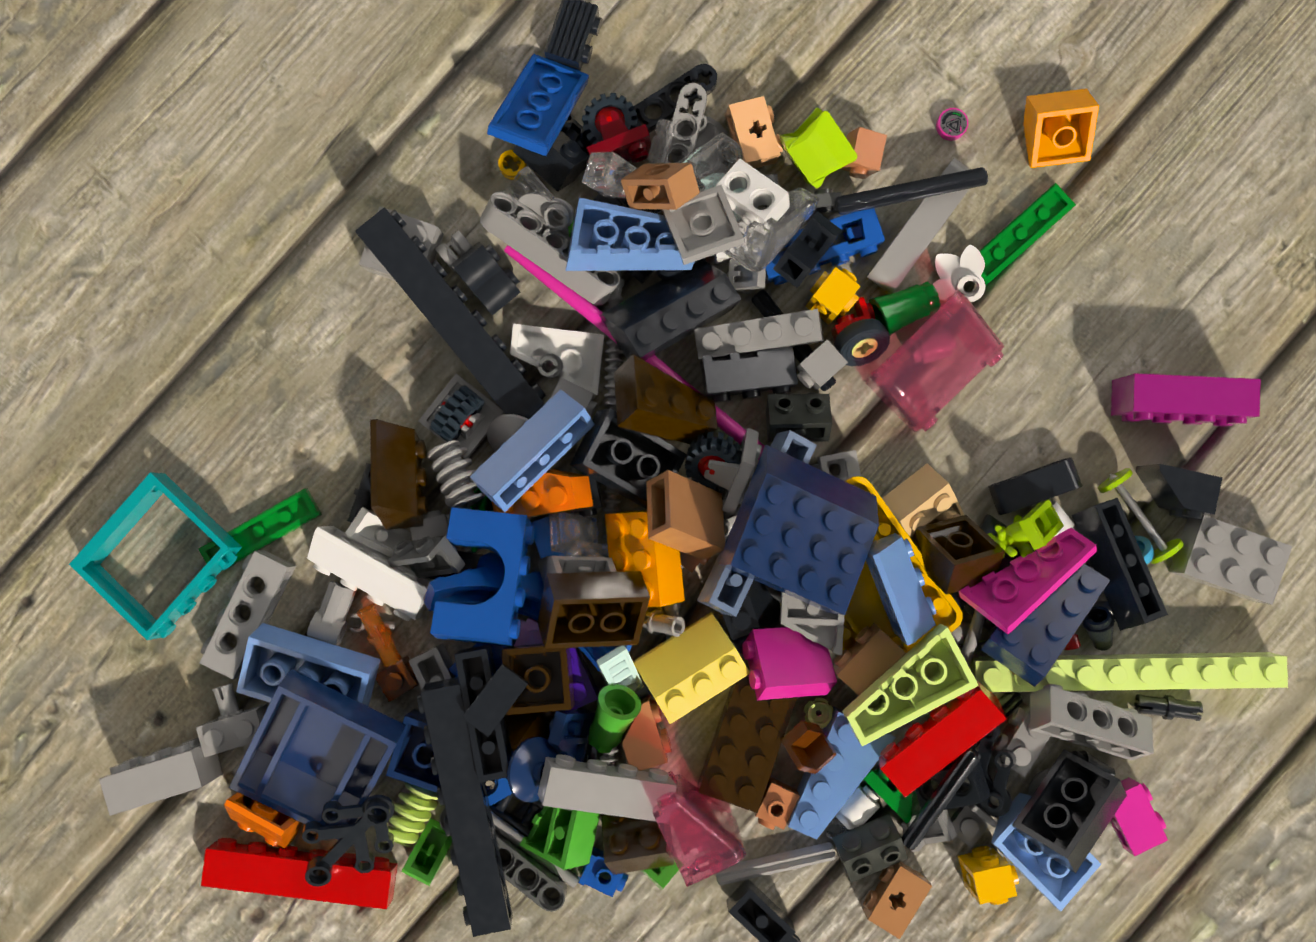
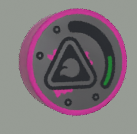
(952, 124)

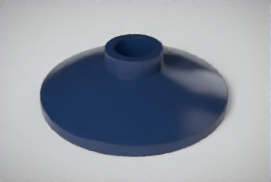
(527, 767)

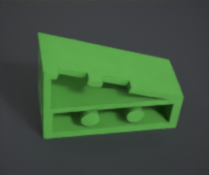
(563, 836)

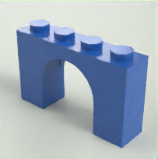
(495, 619)

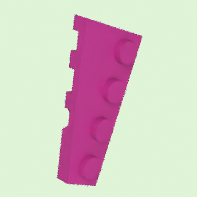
(1028, 581)

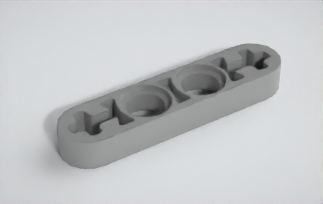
(687, 143)

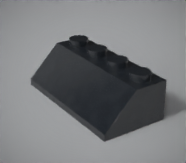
(670, 311)

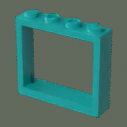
(118, 526)

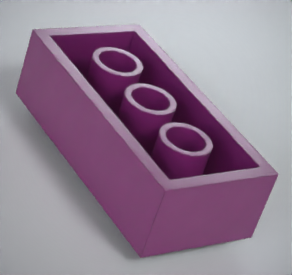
(1185, 399)

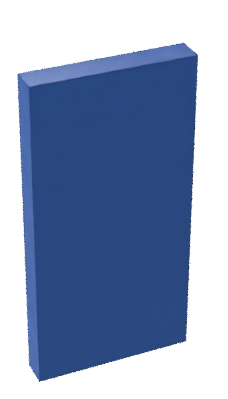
(538, 104)

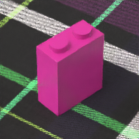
(787, 664)

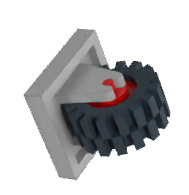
(460, 415)
(724, 465)

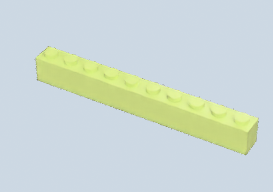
(1144, 672)

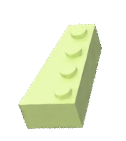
(913, 686)

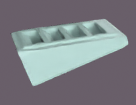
(619, 669)

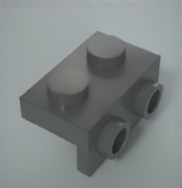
(428, 556)

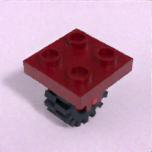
(614, 127)

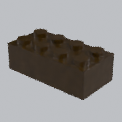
(745, 747)

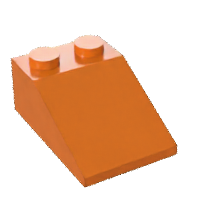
(256, 817)

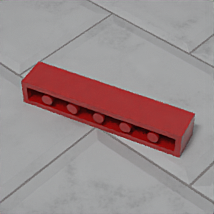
(283, 870)

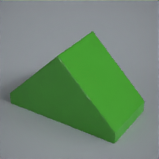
(428, 853)

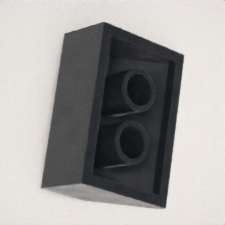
(1070, 810)

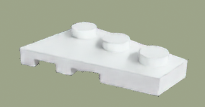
(578, 351)

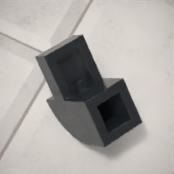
(807, 249)

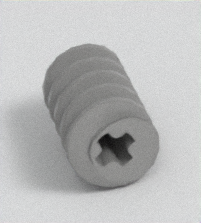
(453, 475)

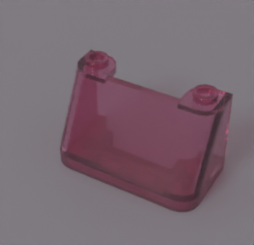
(936, 362)
(698, 831)

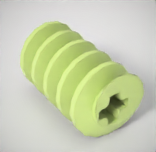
(412, 814)

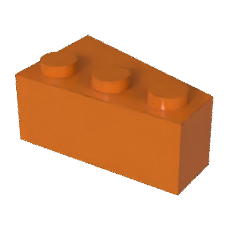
(553, 493)

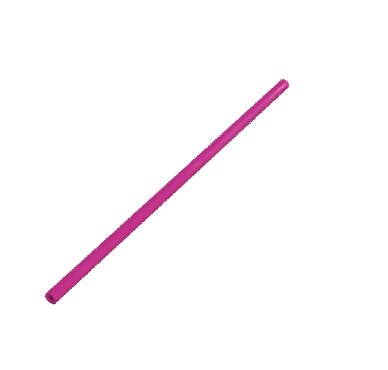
(592, 314)

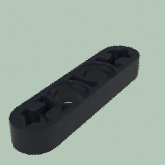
(662, 97)

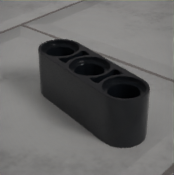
(1035, 486)

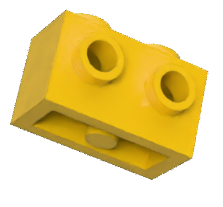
(834, 294)
(988, 876)

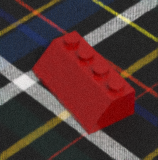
(941, 738)

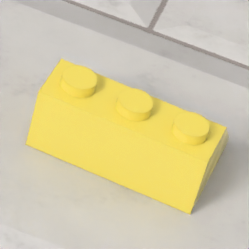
(691, 667)

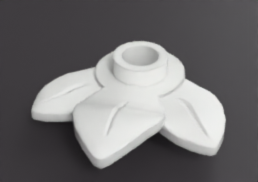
(957, 271)

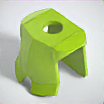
(818, 147)

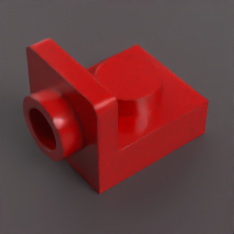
(863, 310)

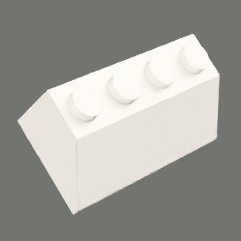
(369, 571)

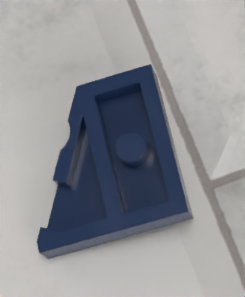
(570, 732)

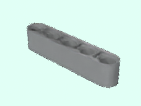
(916, 235)
(543, 246)

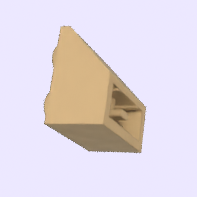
(922, 501)

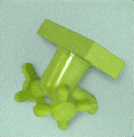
(1034, 528)

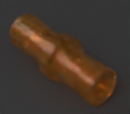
(371, 617)

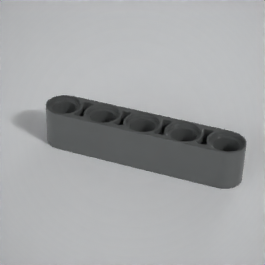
(534, 887)

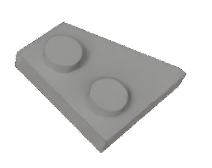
(812, 622)

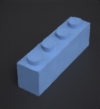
(532, 450)

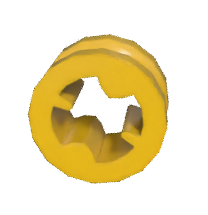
(502, 162)

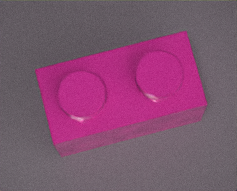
(1136, 821)

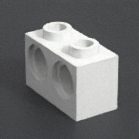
(758, 191)

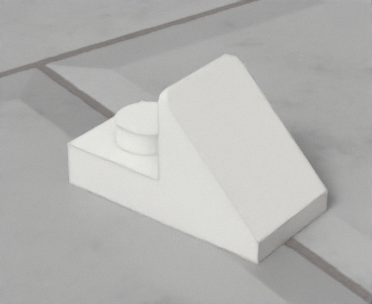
(370, 531)

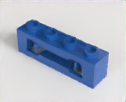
(867, 231)

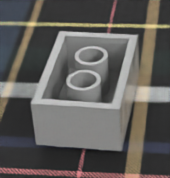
(1231, 559)
(158, 776)

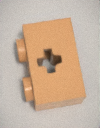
(754, 115)

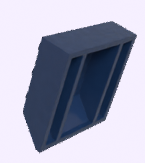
(802, 532)
(315, 751)

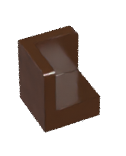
(808, 747)

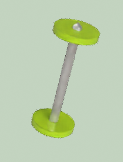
(1165, 550)

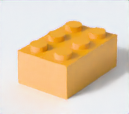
(635, 552)

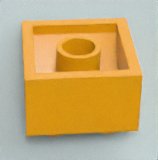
(1060, 127)

